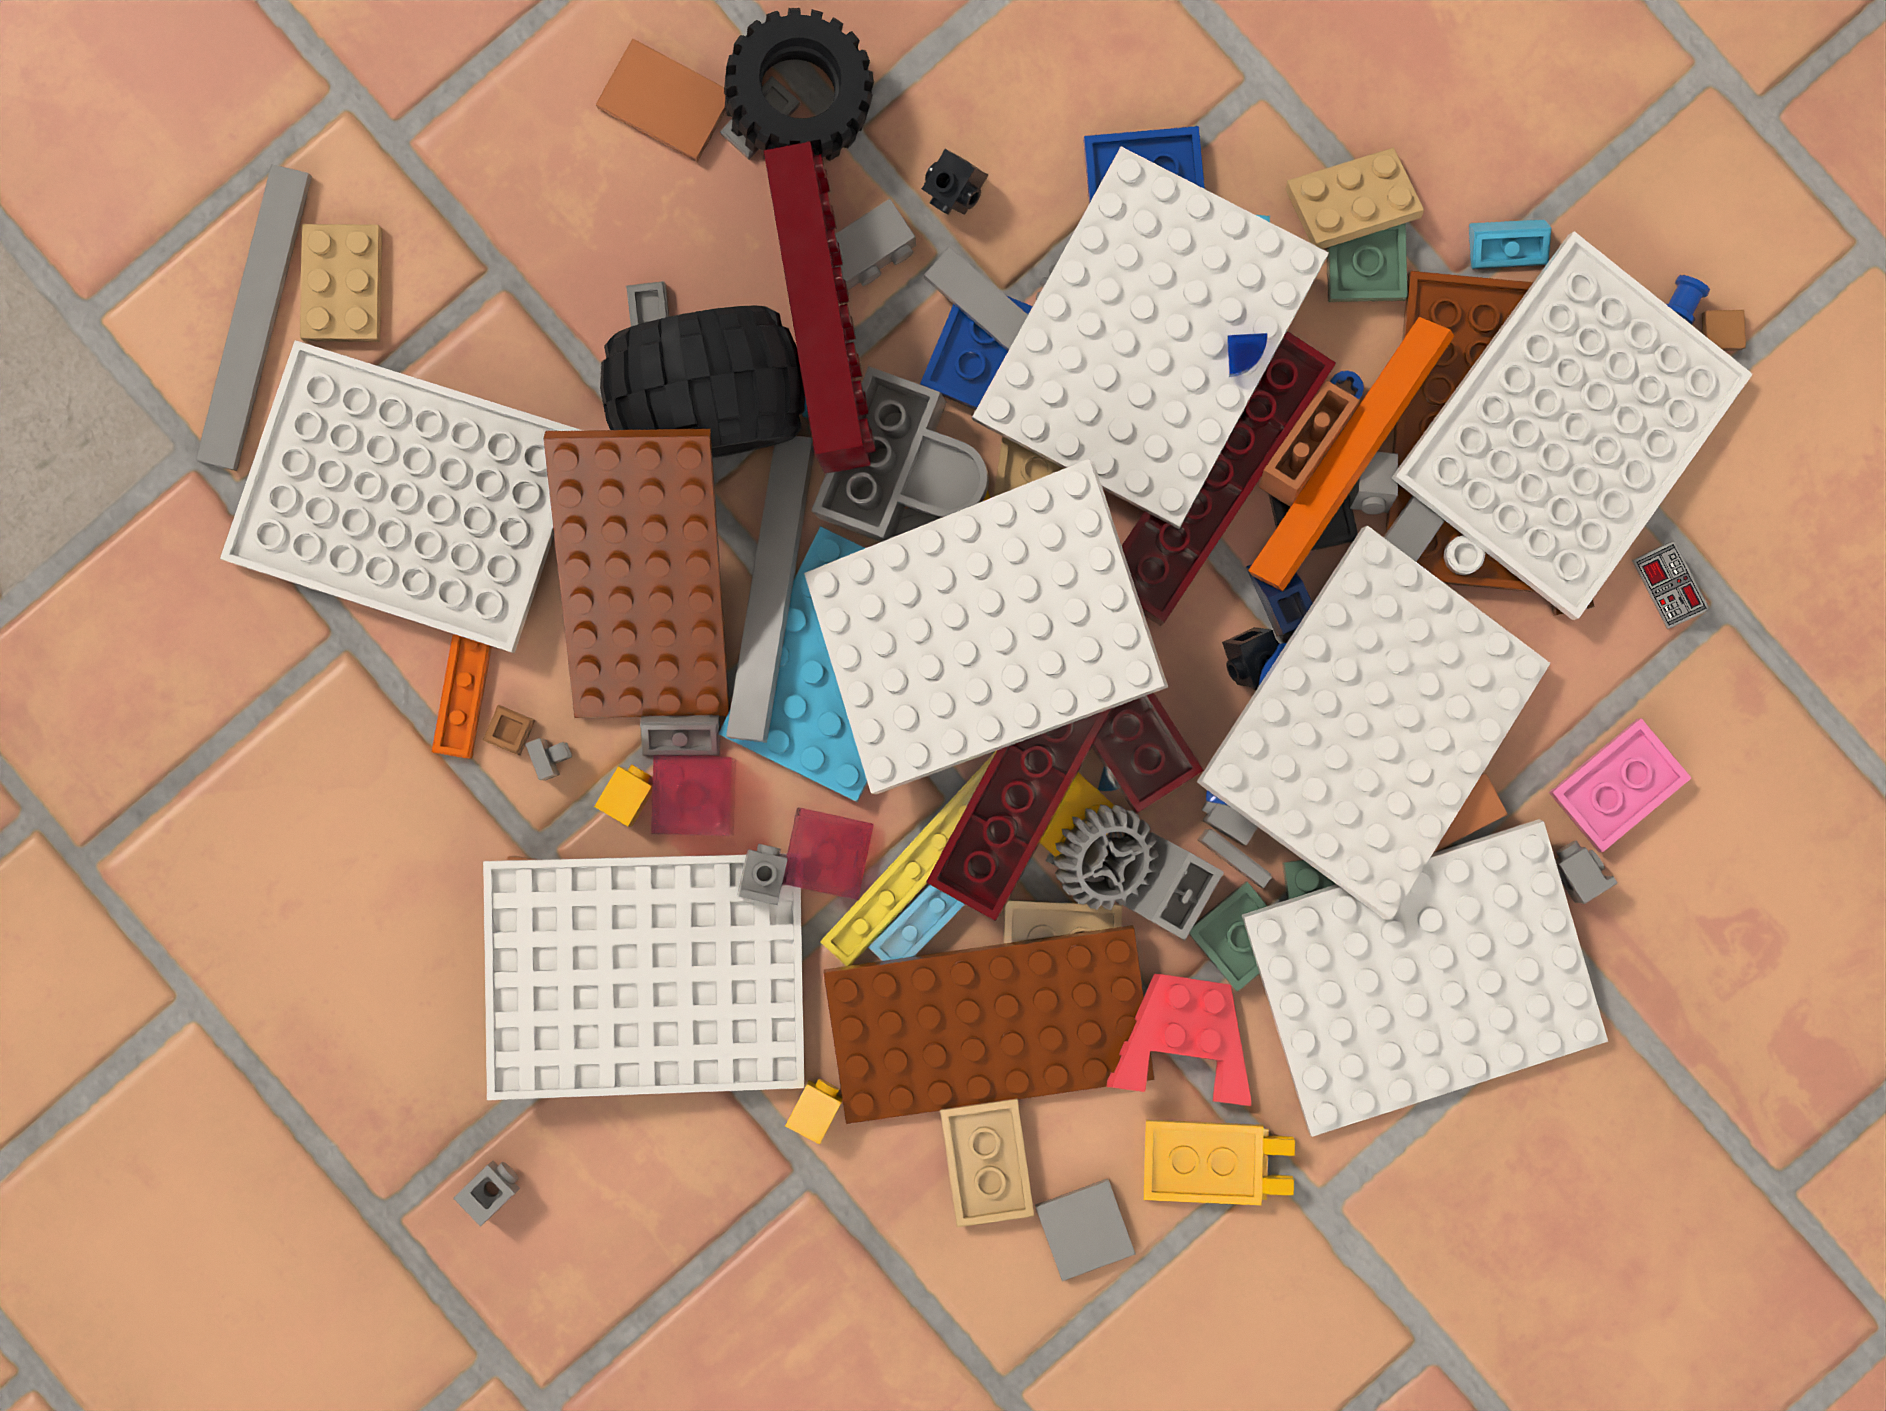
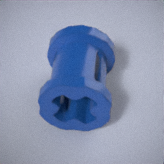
(1687, 296)

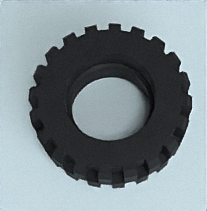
(806, 40)

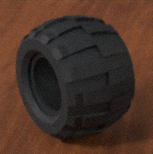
(707, 371)

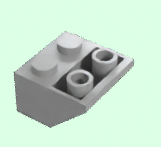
(1176, 888)

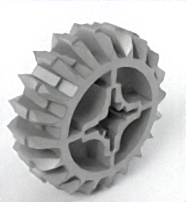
(1086, 850)

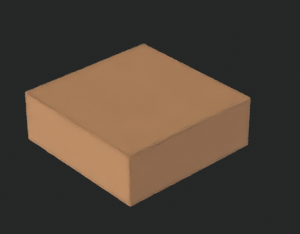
(1725, 328)
(509, 730)

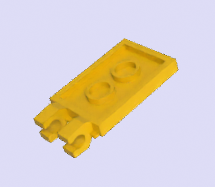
(1213, 1162)

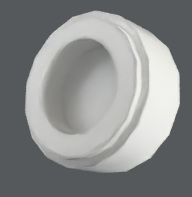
(1463, 556)

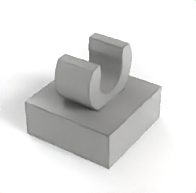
(545, 757)

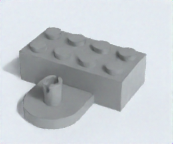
(909, 466)

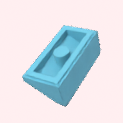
(1509, 243)

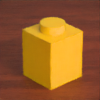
(626, 794)
(815, 1110)

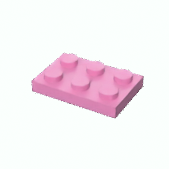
(1620, 785)

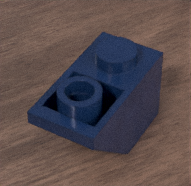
(1283, 608)

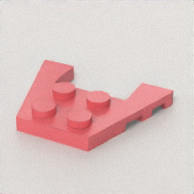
(1191, 1021)

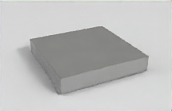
(1085, 1229)

